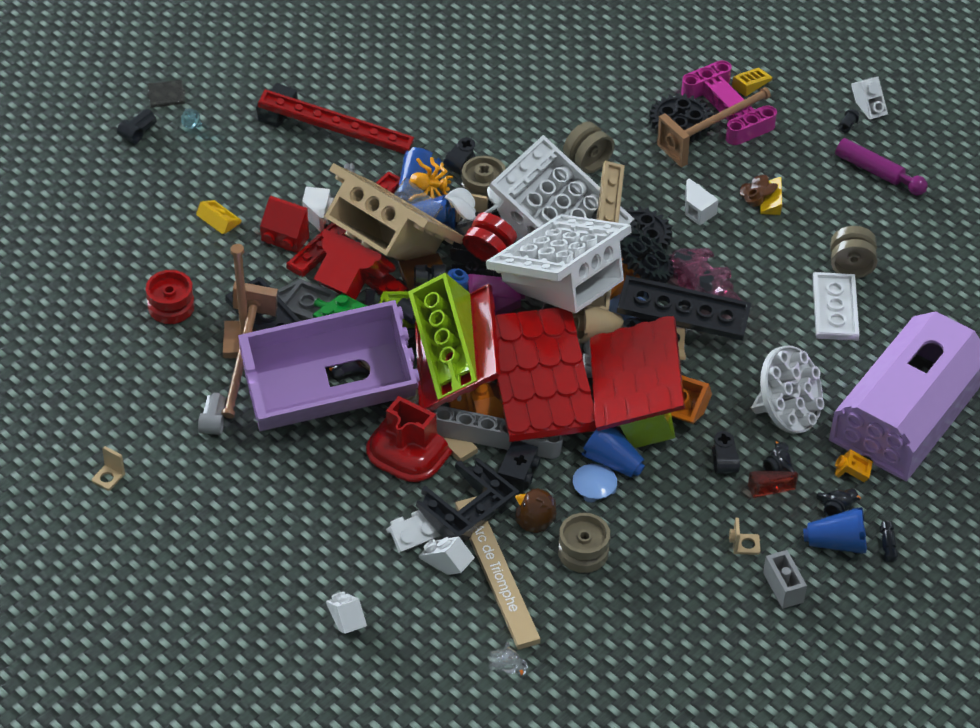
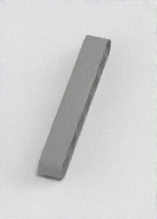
(488, 431)

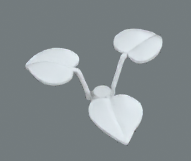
(465, 203)

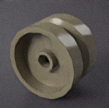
(588, 147)
(479, 173)
(853, 251)
(584, 542)

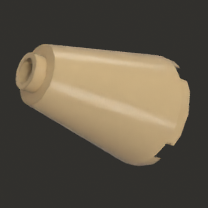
(595, 320)

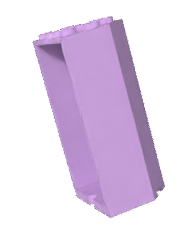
(290, 360)
(902, 411)

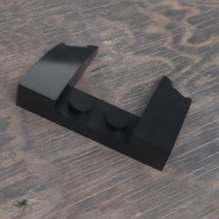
(494, 497)

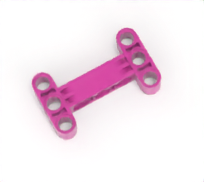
(714, 85)

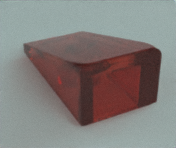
(771, 482)

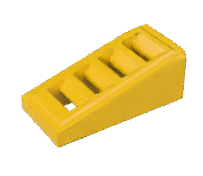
(747, 83)

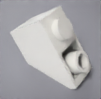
(870, 97)
(317, 202)
(699, 203)
(447, 555)
(346, 612)

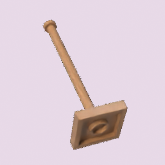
(675, 140)
(259, 300)
(235, 328)

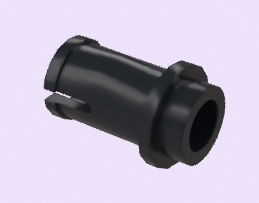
(850, 118)

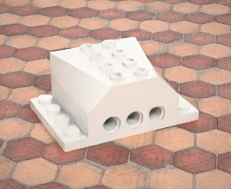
(544, 186)
(564, 261)

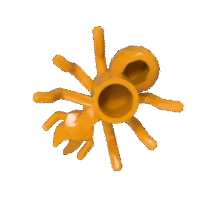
(430, 181)

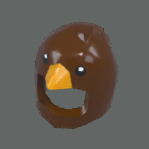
(535, 510)

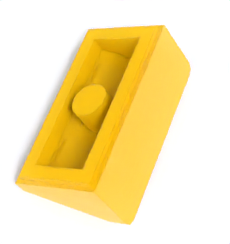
(773, 203)
(217, 216)

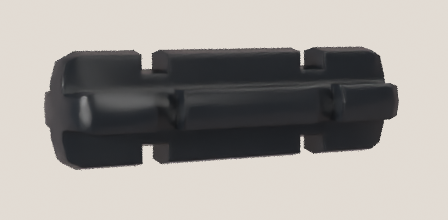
(889, 541)

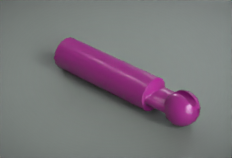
(879, 166)

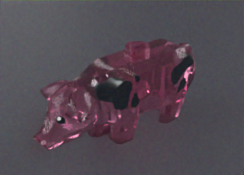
(697, 274)

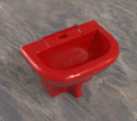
(349, 265)
(408, 443)

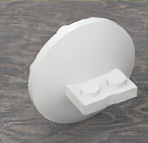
(790, 390)

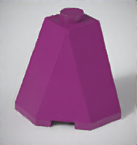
(504, 296)

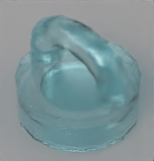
(191, 119)

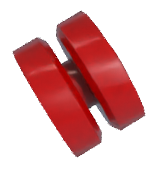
(488, 236)
(170, 296)

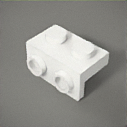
(411, 531)

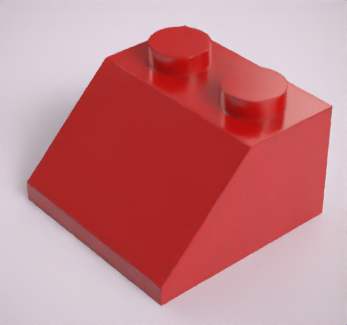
(285, 224)

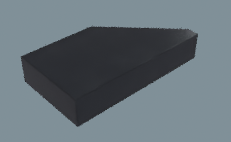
(370, 297)

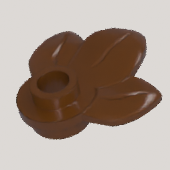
(757, 190)

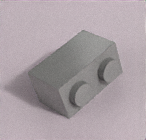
(784, 579)

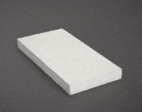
(835, 306)

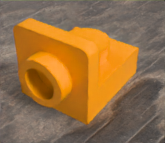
(854, 465)

